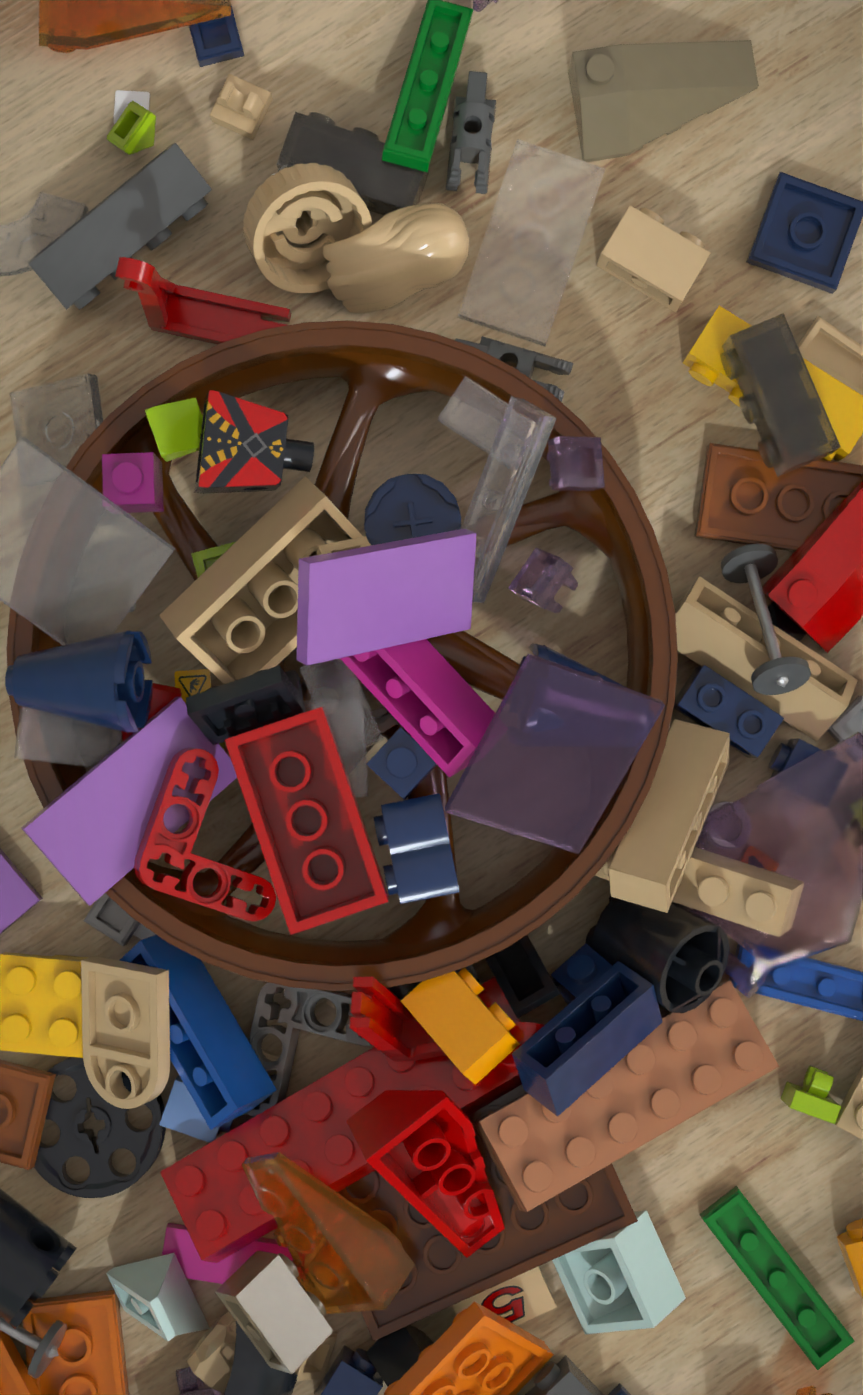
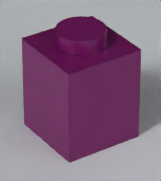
(133, 481)

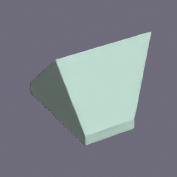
(158, 1296)

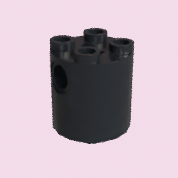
(671, 950)
(26, 1259)

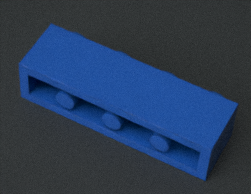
(205, 1037)

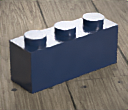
(587, 1038)

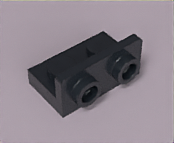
(246, 703)

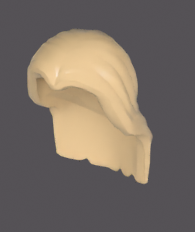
(397, 257)

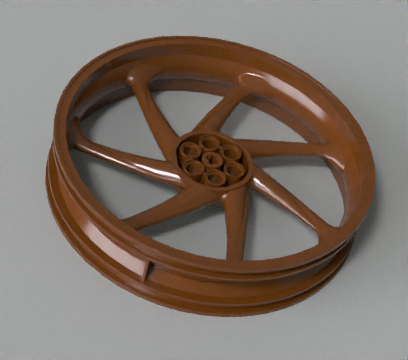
(378, 366)

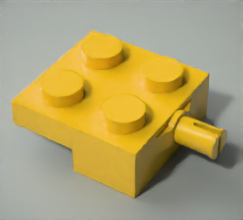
(41, 1004)

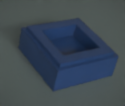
(216, 40)

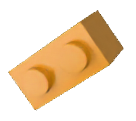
(461, 1023)

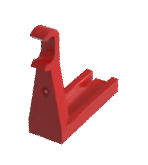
(193, 311)
(394, 1030)

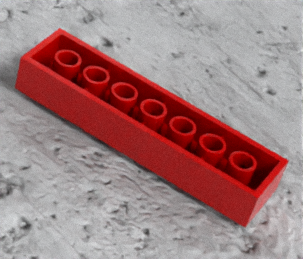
(314, 1134)

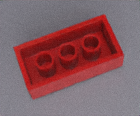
(307, 820)

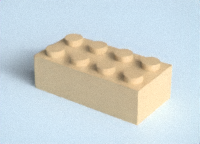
(246, 603)

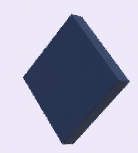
(806, 232)

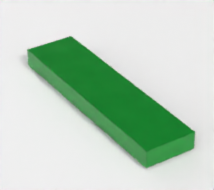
(427, 85)
(776, 1278)

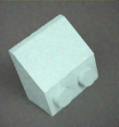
(621, 1280)

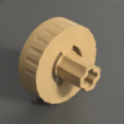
(302, 205)

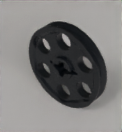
(81, 1142)

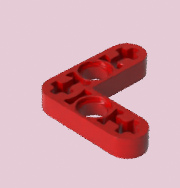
(180, 844)

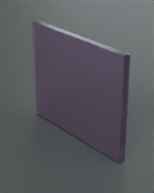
(554, 754)

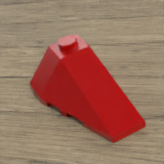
(824, 577)
(432, 1160)

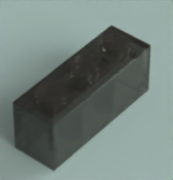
(357, 156)
(778, 395)

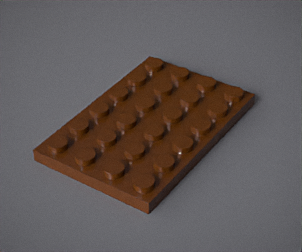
(529, 1239)

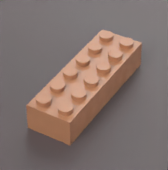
(658, 1085)

